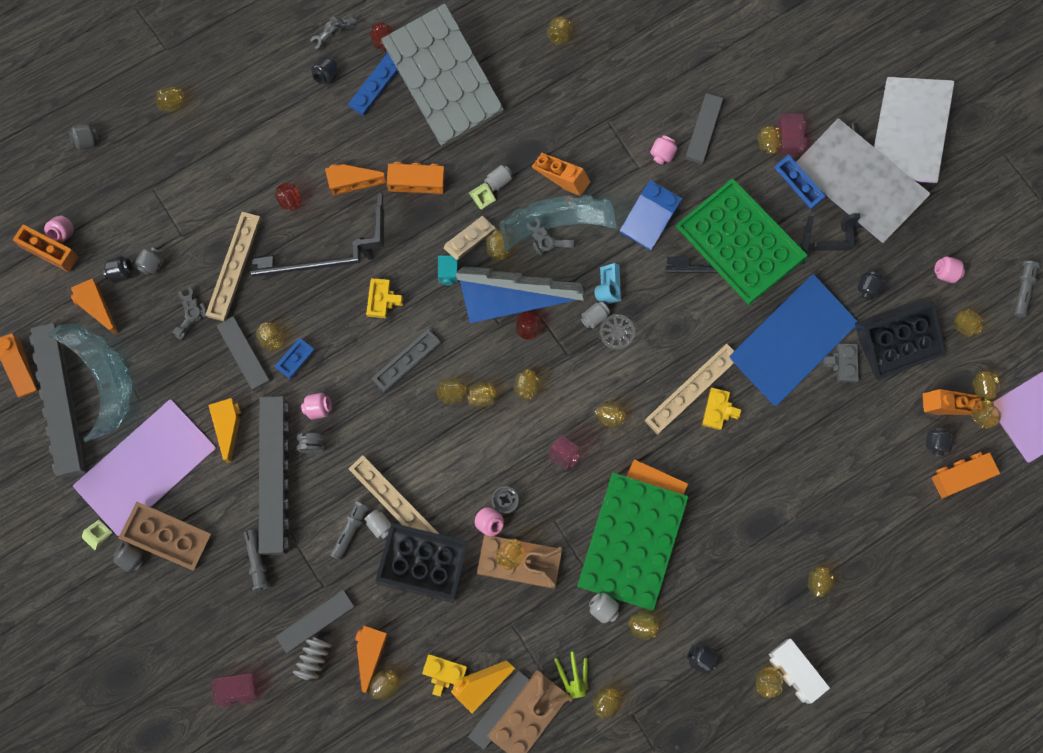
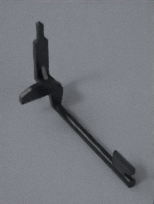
(847, 226)
(266, 263)
(681, 264)

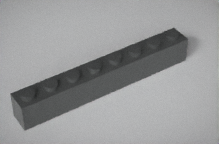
(58, 403)
(273, 476)

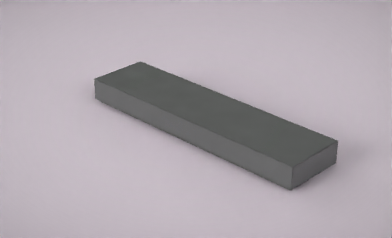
(704, 128)
(243, 353)
(406, 360)
(315, 621)
(480, 732)

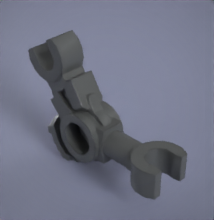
(332, 28)
(546, 242)
(192, 313)

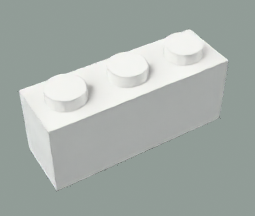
(798, 671)

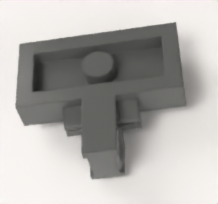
(844, 362)

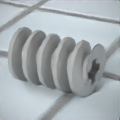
(311, 660)

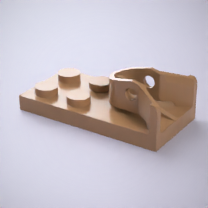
(164, 536)
(537, 567)
(528, 715)

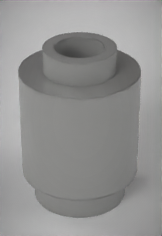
(498, 178)
(595, 315)
(378, 524)

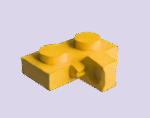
(381, 298)
(718, 409)
(443, 673)

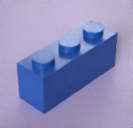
(799, 182)

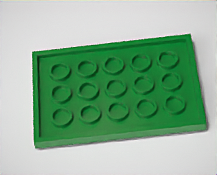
(741, 241)
(632, 541)

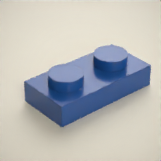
(294, 358)

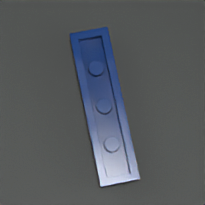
(373, 86)

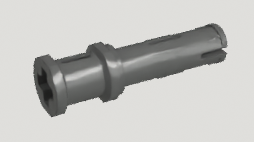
(1027, 281)
(354, 521)
(257, 568)

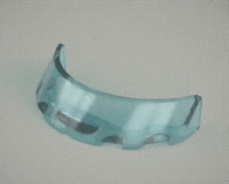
(555, 213)
(107, 370)

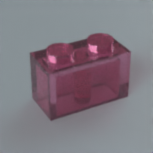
(792, 134)
(564, 453)
(234, 689)

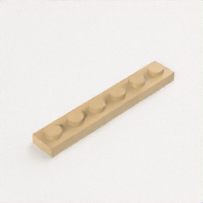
(233, 266)
(690, 390)
(388, 495)

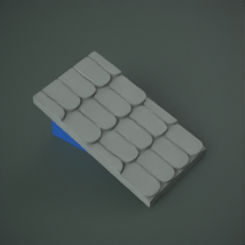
(442, 75)
(499, 294)

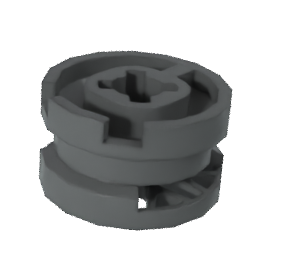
(310, 443)
(505, 500)

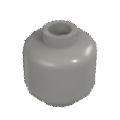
(604, 608)

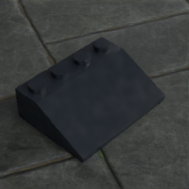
(901, 338)
(422, 562)

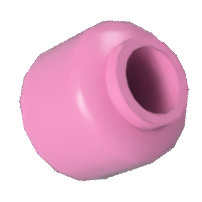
(663, 150)
(59, 229)
(949, 269)
(316, 406)
(489, 521)

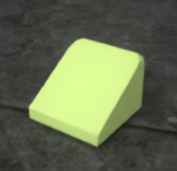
(482, 195)
(96, 534)

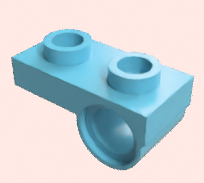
(609, 290)

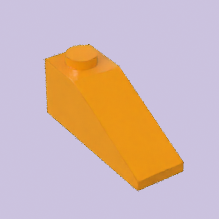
(226, 423)
(478, 686)

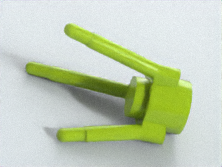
(576, 687)

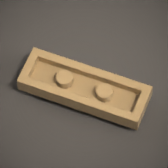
(469, 238)

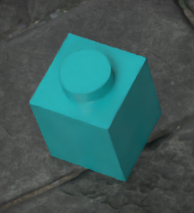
(447, 270)

